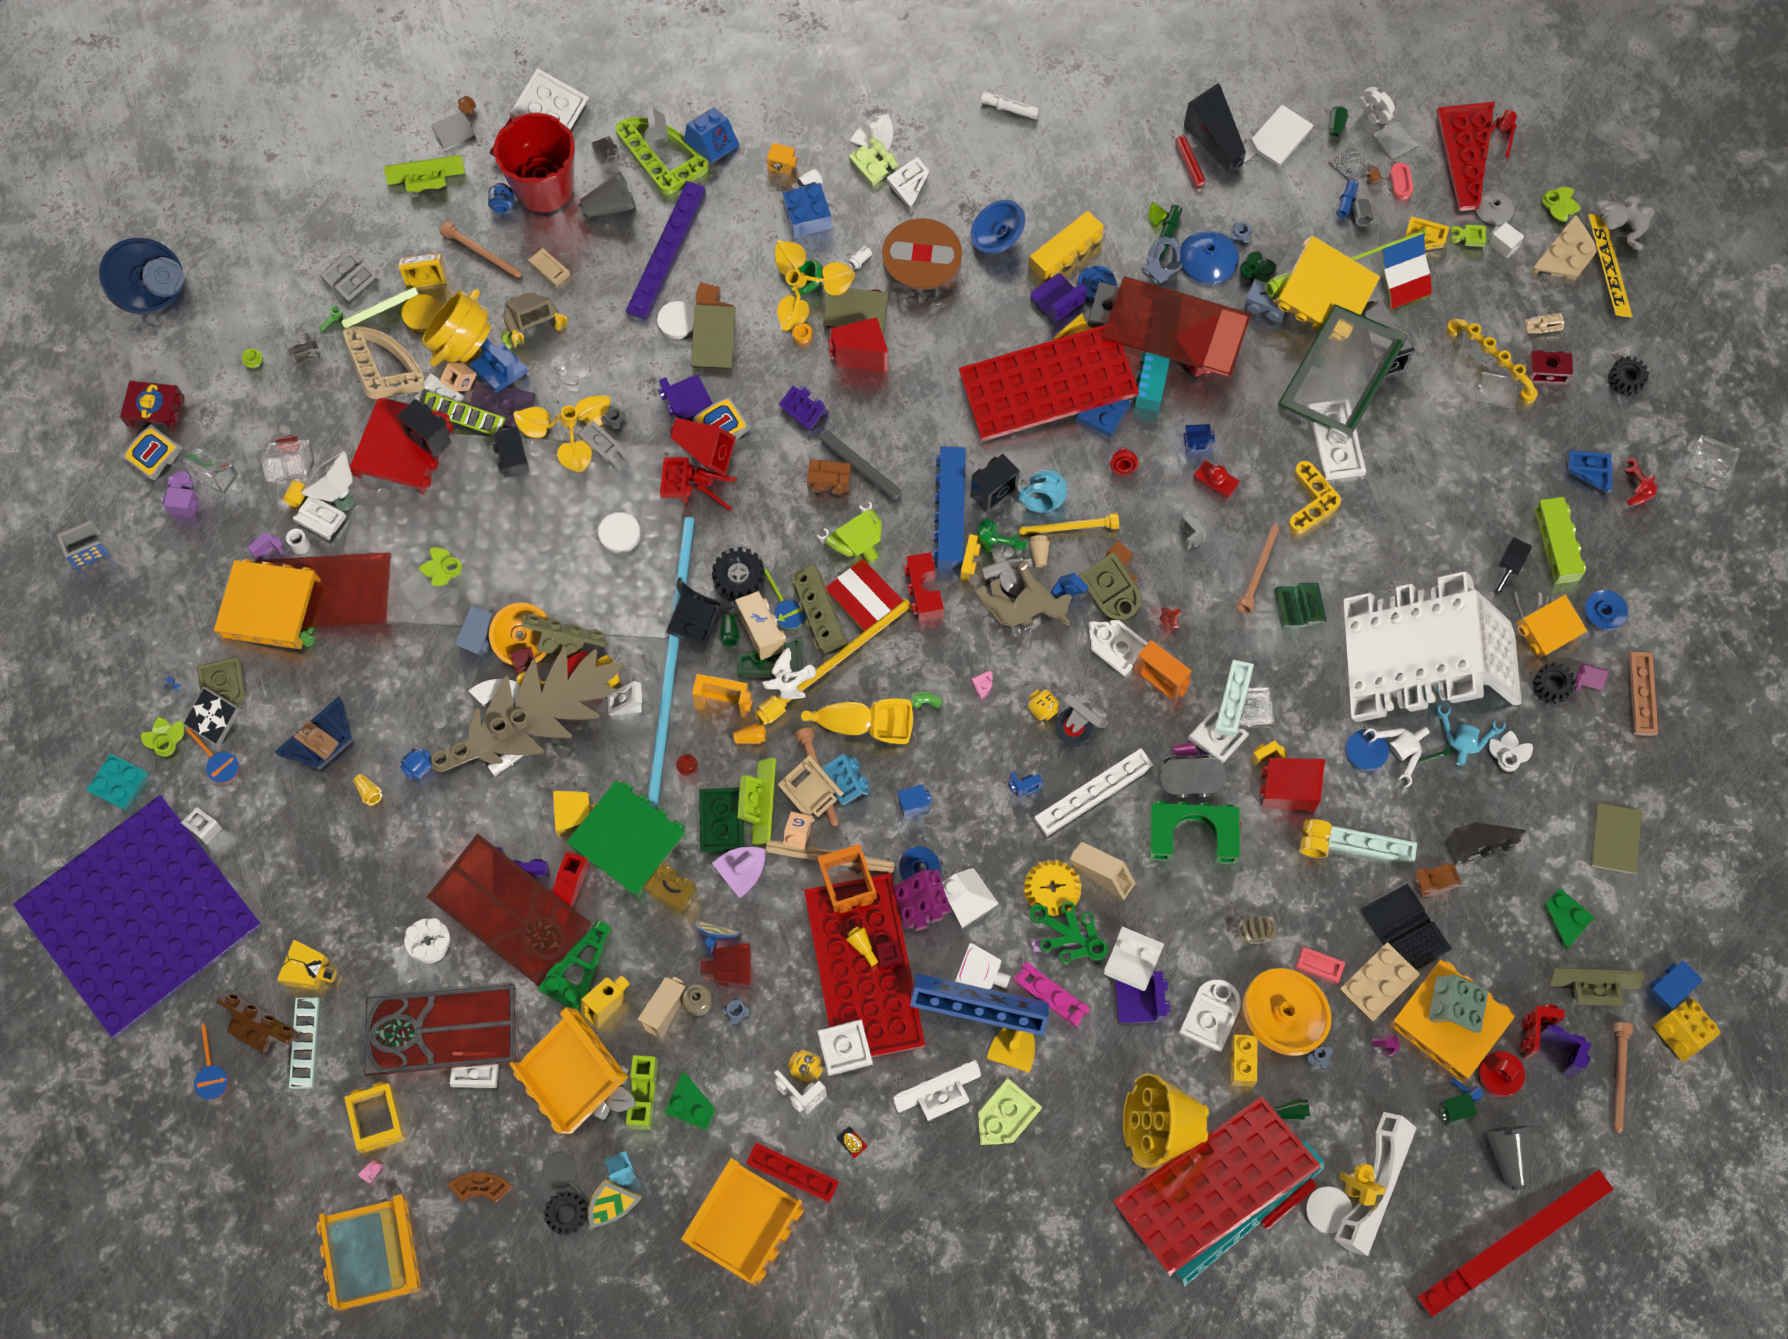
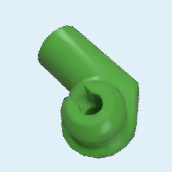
(926, 697)

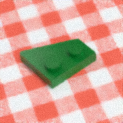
(1567, 917)
(690, 1104)

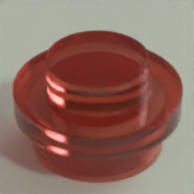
(687, 764)

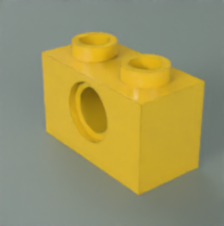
(1243, 1060)

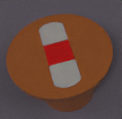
(922, 254)

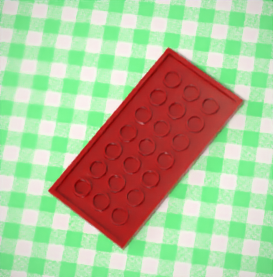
(849, 982)

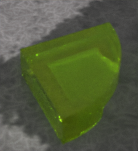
(1156, 214)

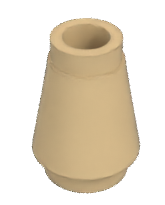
(1039, 549)

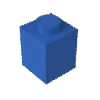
(914, 800)

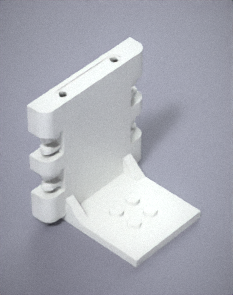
(1427, 645)

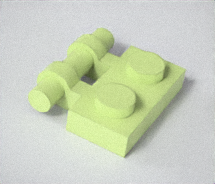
(869, 166)

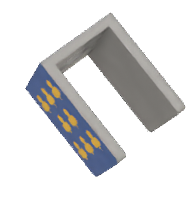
(78, 535)

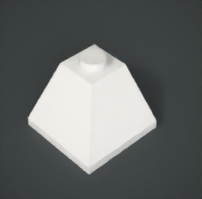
(330, 479)
(968, 896)

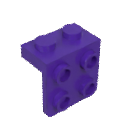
(1058, 297)
(685, 397)
(1140, 1005)
(1572, 1044)

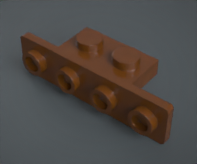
(255, 1025)

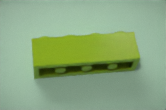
(1560, 540)

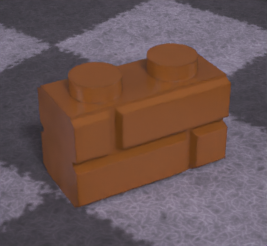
(828, 476)

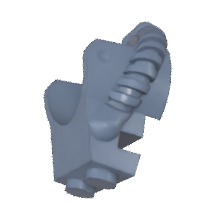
(1153, 268)

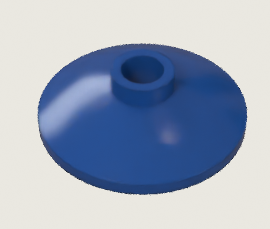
(1609, 602)
(913, 857)

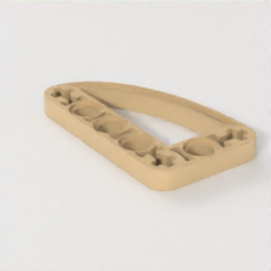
(414, 379)

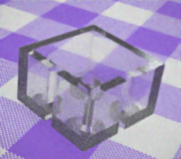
(288, 460)
(1711, 464)

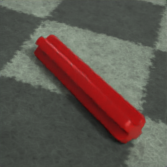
(1190, 161)
(1288, 1204)

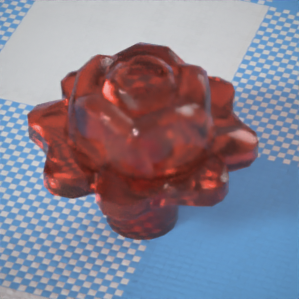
(1170, 617)

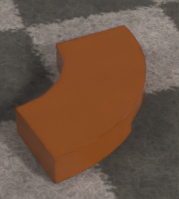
(479, 1184)

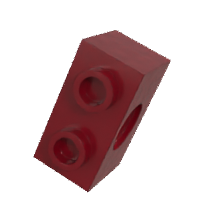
(1540, 372)

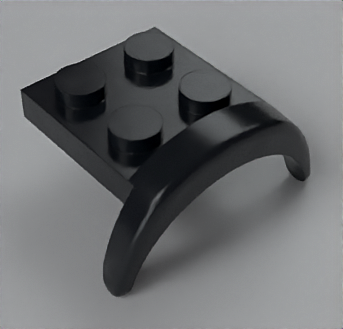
(695, 615)

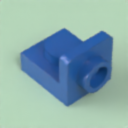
(1069, 584)
(1027, 785)

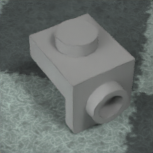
(1194, 529)

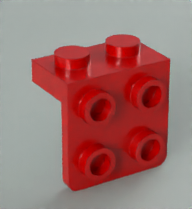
(1531, 1023)

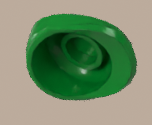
(813, 269)

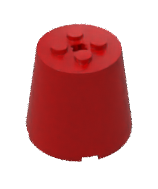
(537, 160)

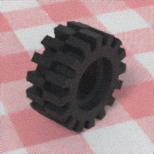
(1635, 368)
(1558, 672)
(565, 1199)

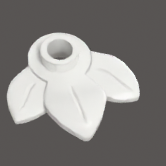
(1510, 749)

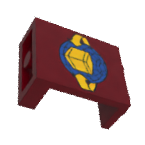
(152, 404)

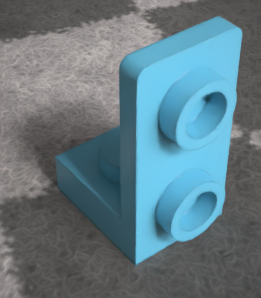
(620, 1169)

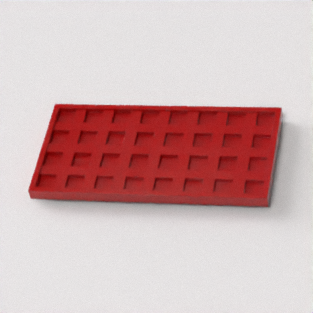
(1047, 382)
(1216, 1185)

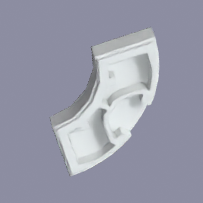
(485, 691)

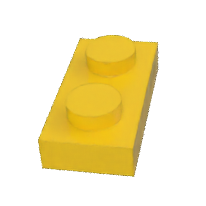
(968, 565)

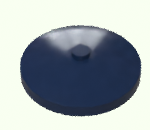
(122, 275)

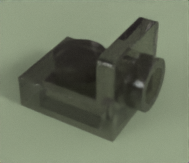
(606, 150)
(304, 352)

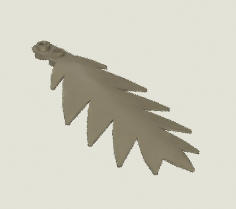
(507, 728)

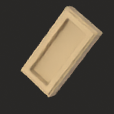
(549, 267)

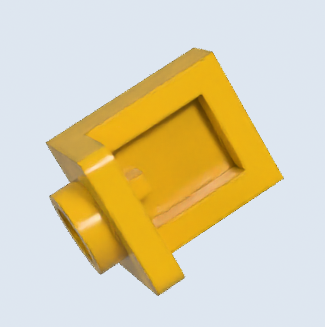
(1264, 752)

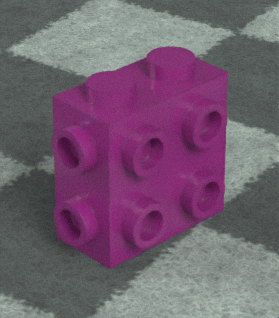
(922, 899)

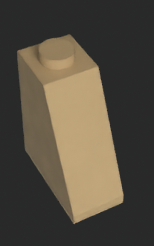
(1103, 869)
(662, 1007)

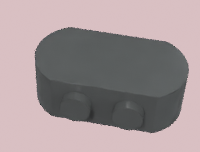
(1191, 775)

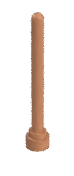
(449, 230)
(1246, 602)
(805, 737)
(1623, 1032)

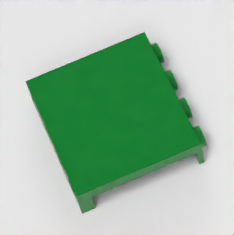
(627, 837)

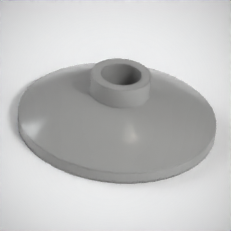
(1494, 214)

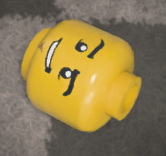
(1043, 704)

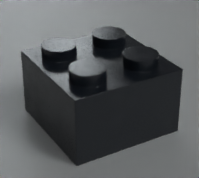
(425, 428)
(994, 482)

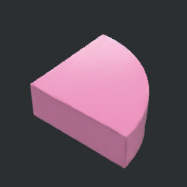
(982, 684)
(371, 1170)

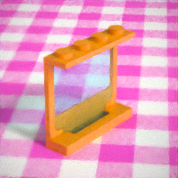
(369, 1254)

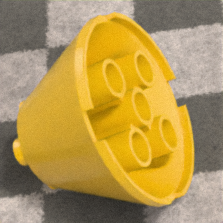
(1161, 1121)

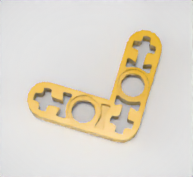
(1320, 498)

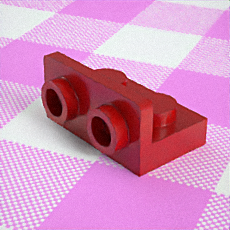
(676, 478)

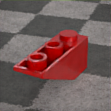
(570, 877)

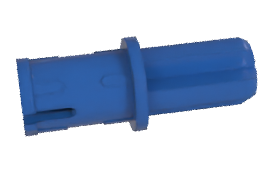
(1347, 199)

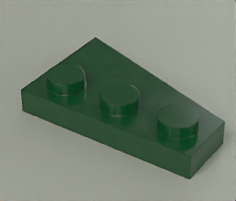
(751, 666)

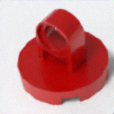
(1501, 1074)

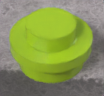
(252, 358)

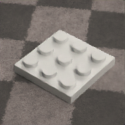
(550, 97)

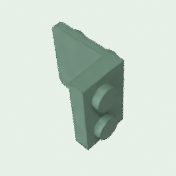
(1458, 1002)

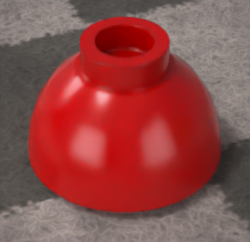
(1124, 461)

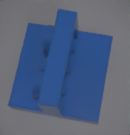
(498, 366)

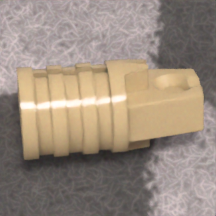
(1545, 324)

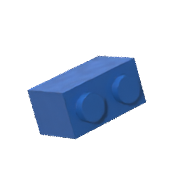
(1674, 986)

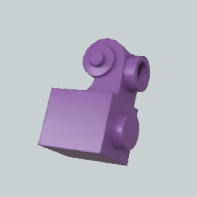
(179, 497)

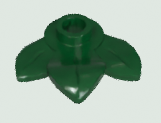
(1257, 268)

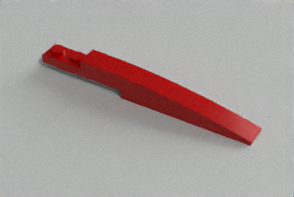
(1514, 1244)

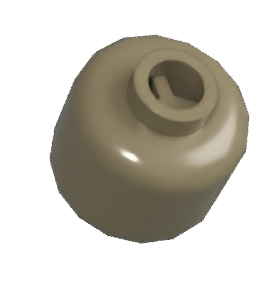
(697, 1007)

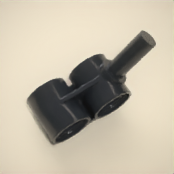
(1512, 561)

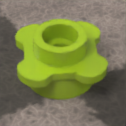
(507, 338)

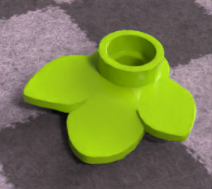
(1562, 203)
(438, 567)
(163, 734)

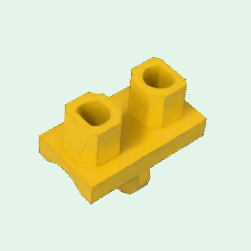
(1362, 1182)

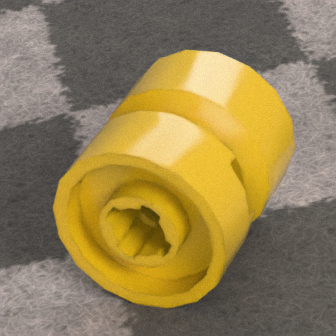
(1315, 839)

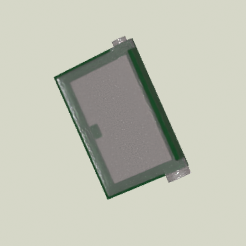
(1343, 371)

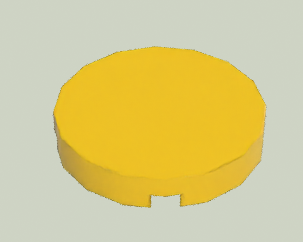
(419, 312)

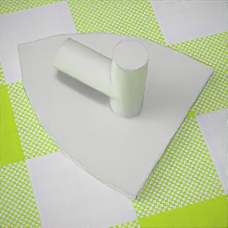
(877, 127)

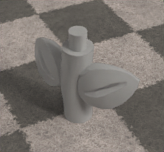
(1006, 569)
(618, 1101)

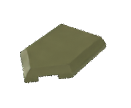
(223, 678)

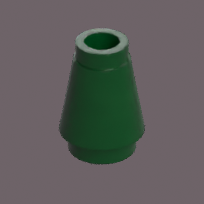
(1337, 120)
(729, 631)
(1294, 1110)

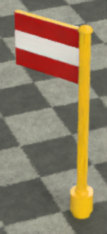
(868, 603)

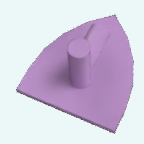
(741, 868)

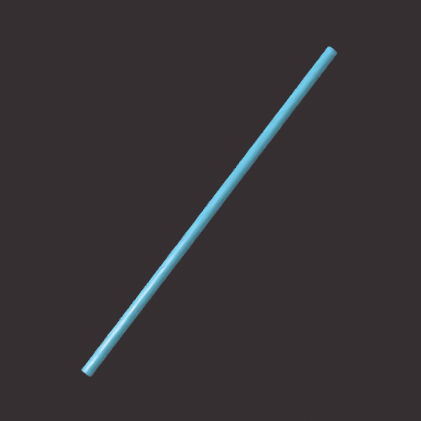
(669, 672)

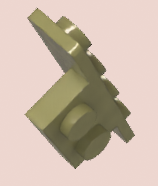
(559, 635)
(1597, 986)

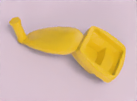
(886, 720)

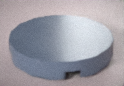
(163, 277)

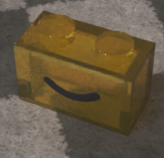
(672, 890)

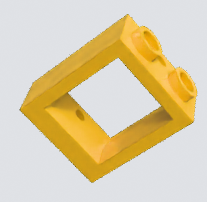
(381, 1139)

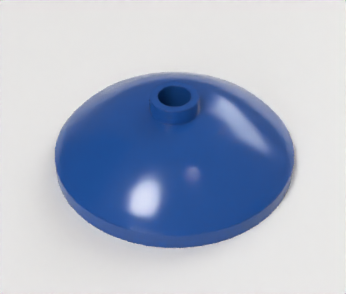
(998, 226)
(1207, 265)

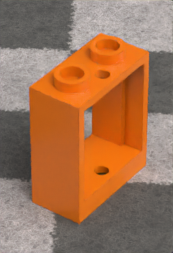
(1163, 671)
(839, 858)

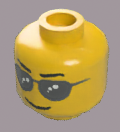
(805, 1066)

